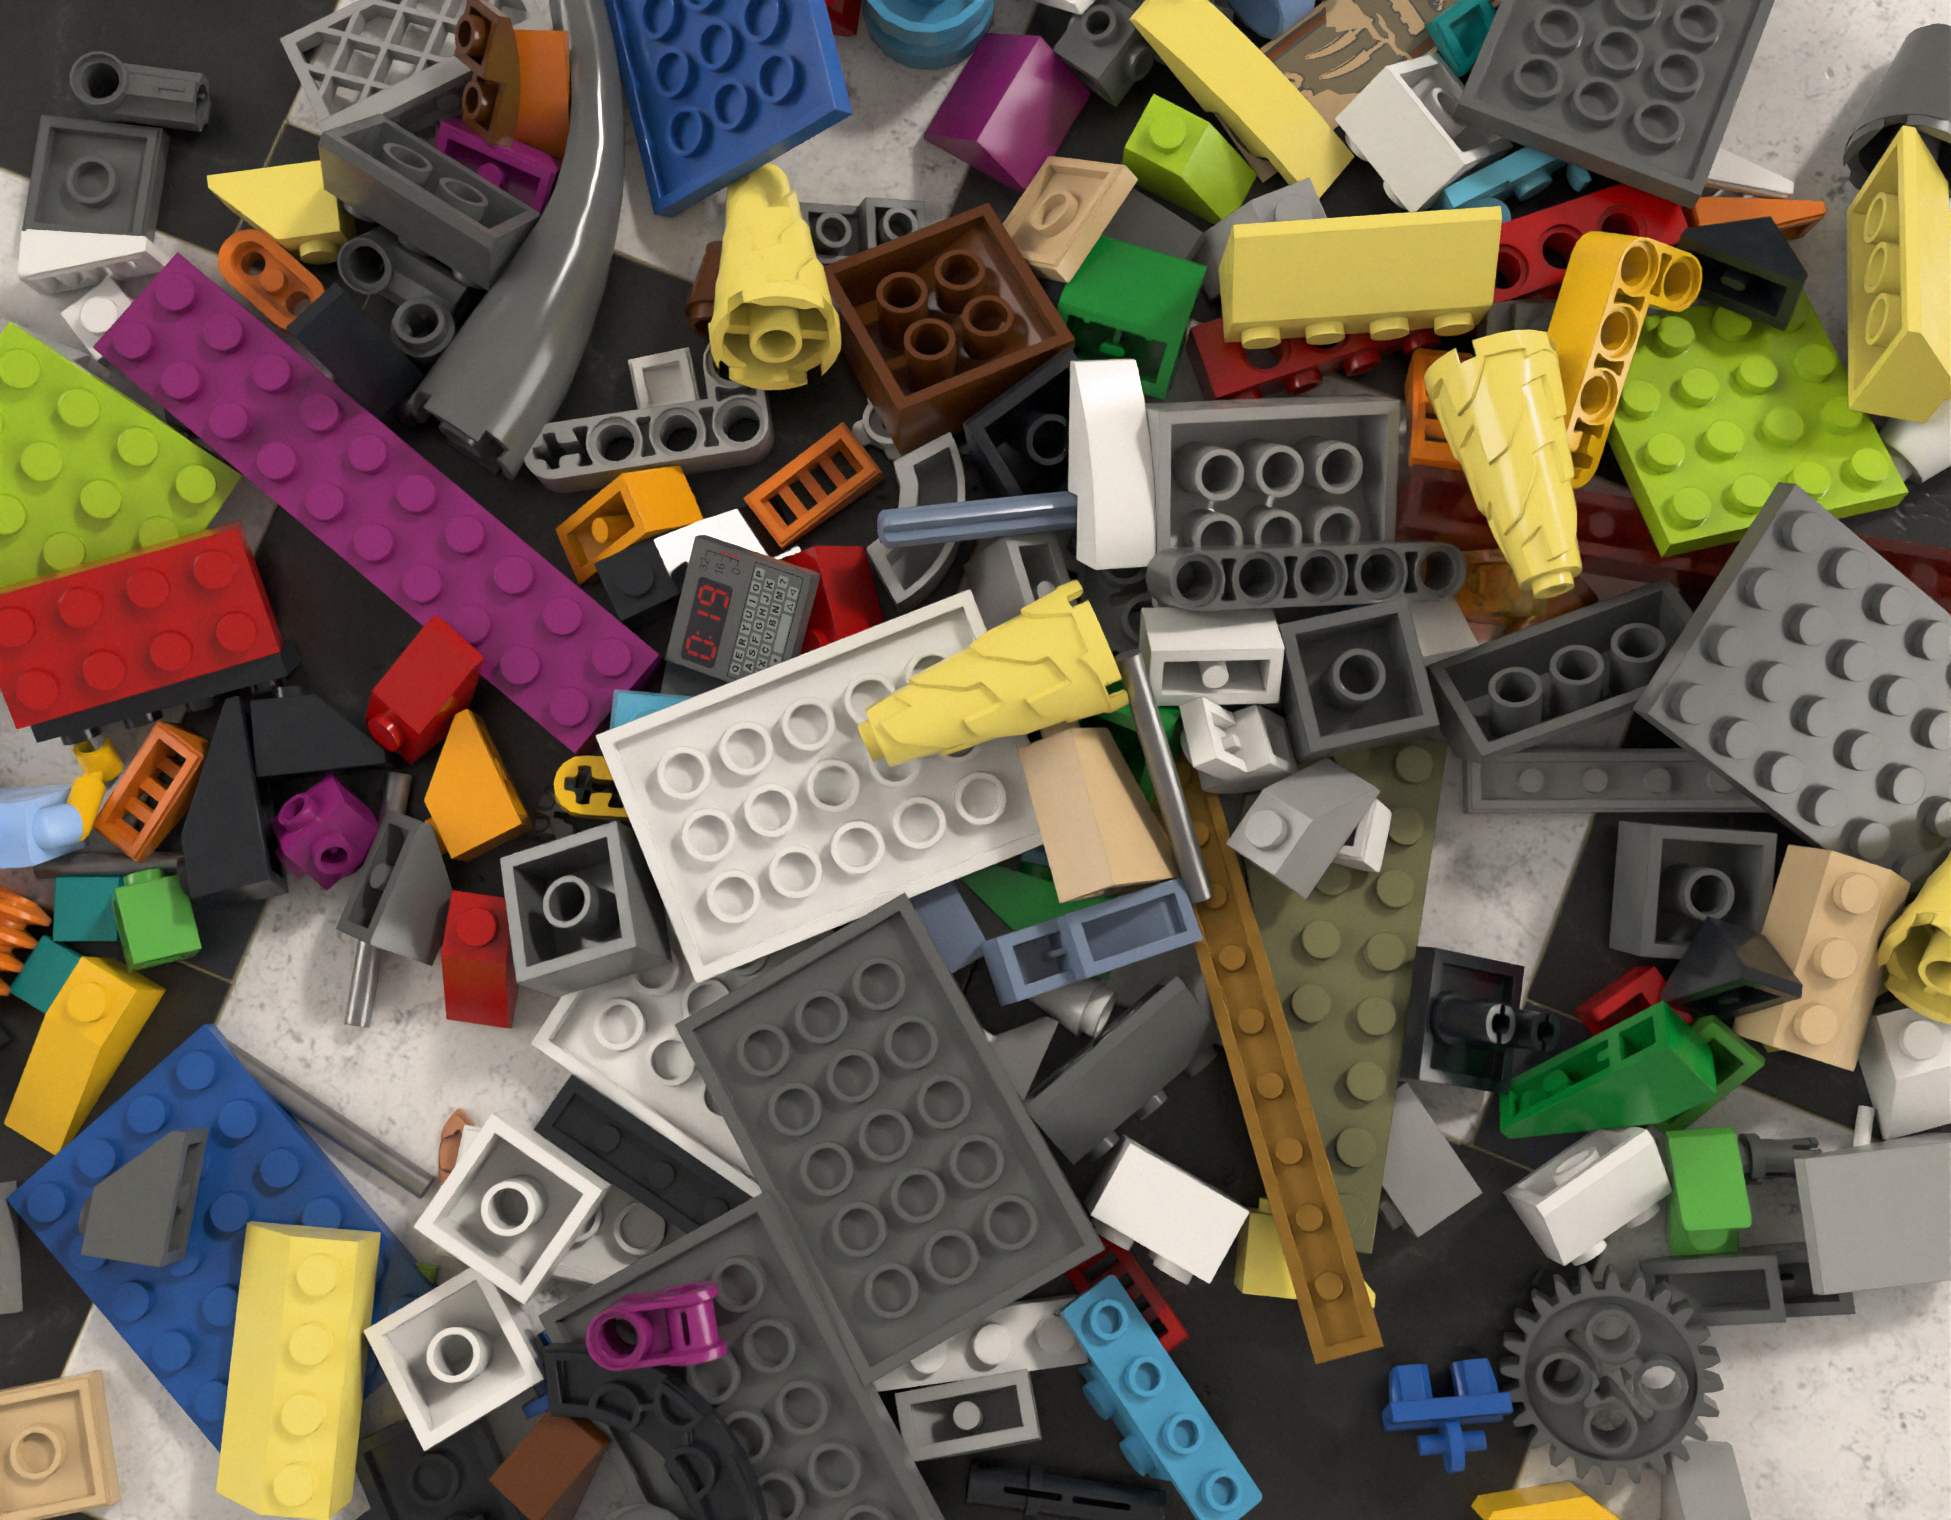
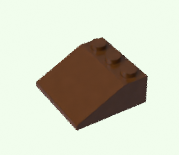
(942, 323)

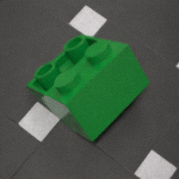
(1133, 307)

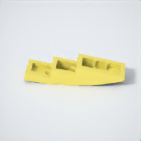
(1245, 88)

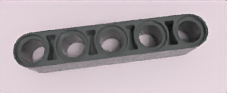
(1334, 581)

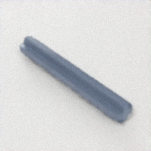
(977, 519)

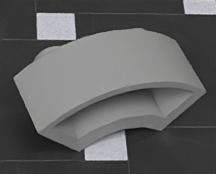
(924, 478)

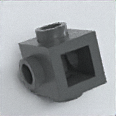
(1106, 49)

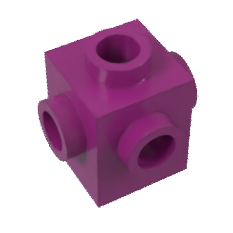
(324, 832)

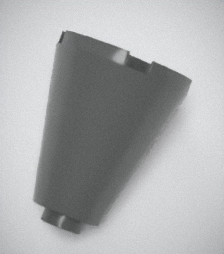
(1912, 95)

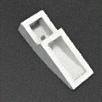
(1111, 465)

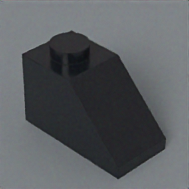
(309, 737)

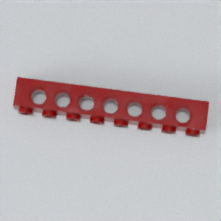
(1228, 375)

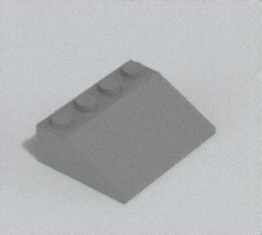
(1274, 474)

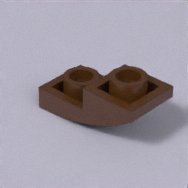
(490, 50)

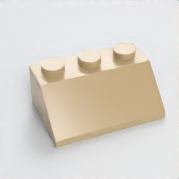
(1828, 931)

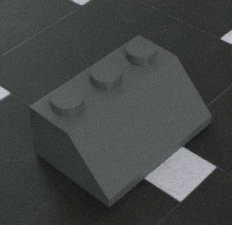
(424, 198)
(1124, 1071)

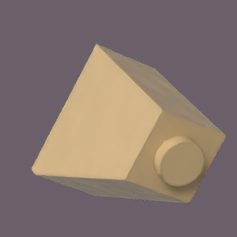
(1093, 815)

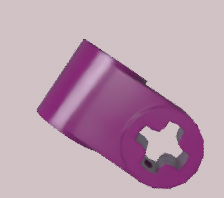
(671, 1325)

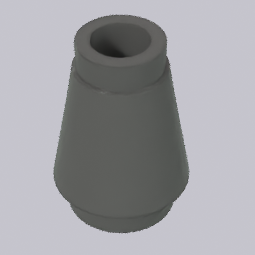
(420, 333)

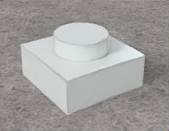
(96, 313)

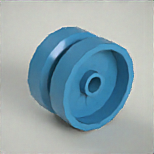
(928, 31)

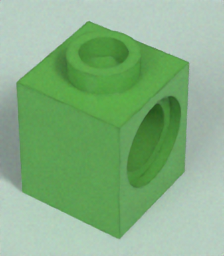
(154, 920)

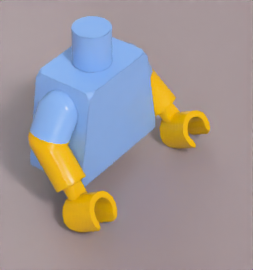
(57, 818)

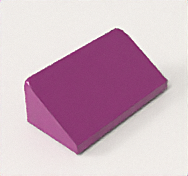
(518, 170)

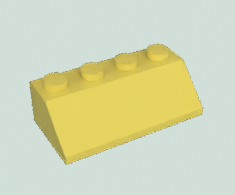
(1359, 276)
(1900, 285)
(298, 1369)

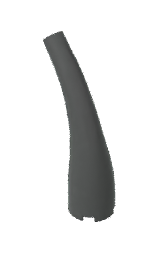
(531, 328)

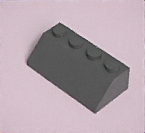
(1556, 673)

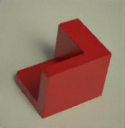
(1623, 999)

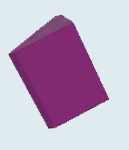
(1009, 109)

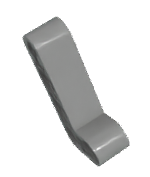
(650, 431)

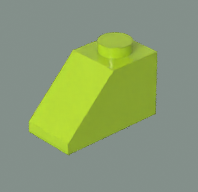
(1187, 162)

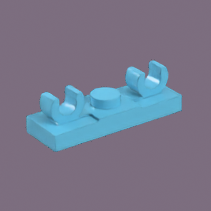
(1518, 174)

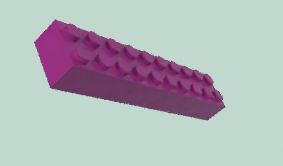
(378, 502)

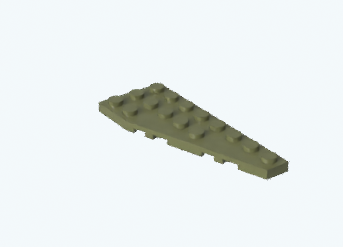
(1349, 968)

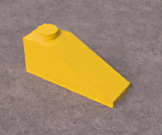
(80, 1049)

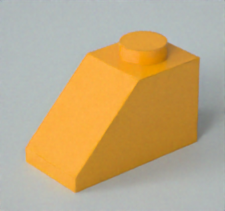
(624, 514)
(473, 793)

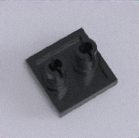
(1469, 1021)

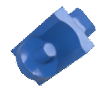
(1473, 1403)

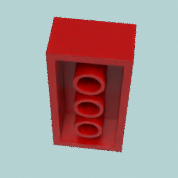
(132, 624)

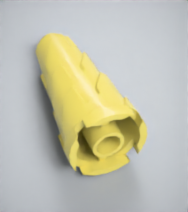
(771, 290)
(1514, 448)
(1006, 683)
(1920, 949)

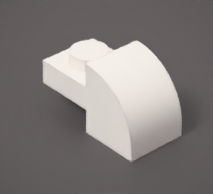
(1236, 749)

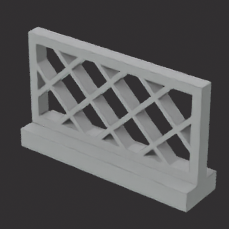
(413, 103)

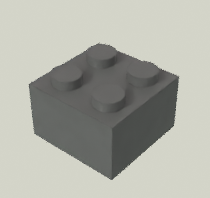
(1354, 681)
(1679, 876)
(583, 911)

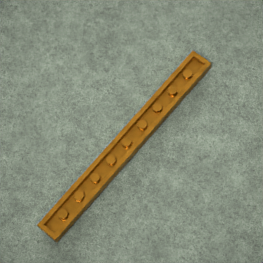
(1275, 1096)

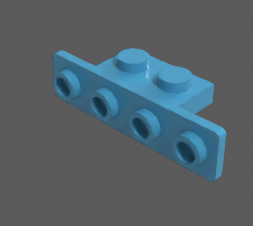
(1154, 1406)

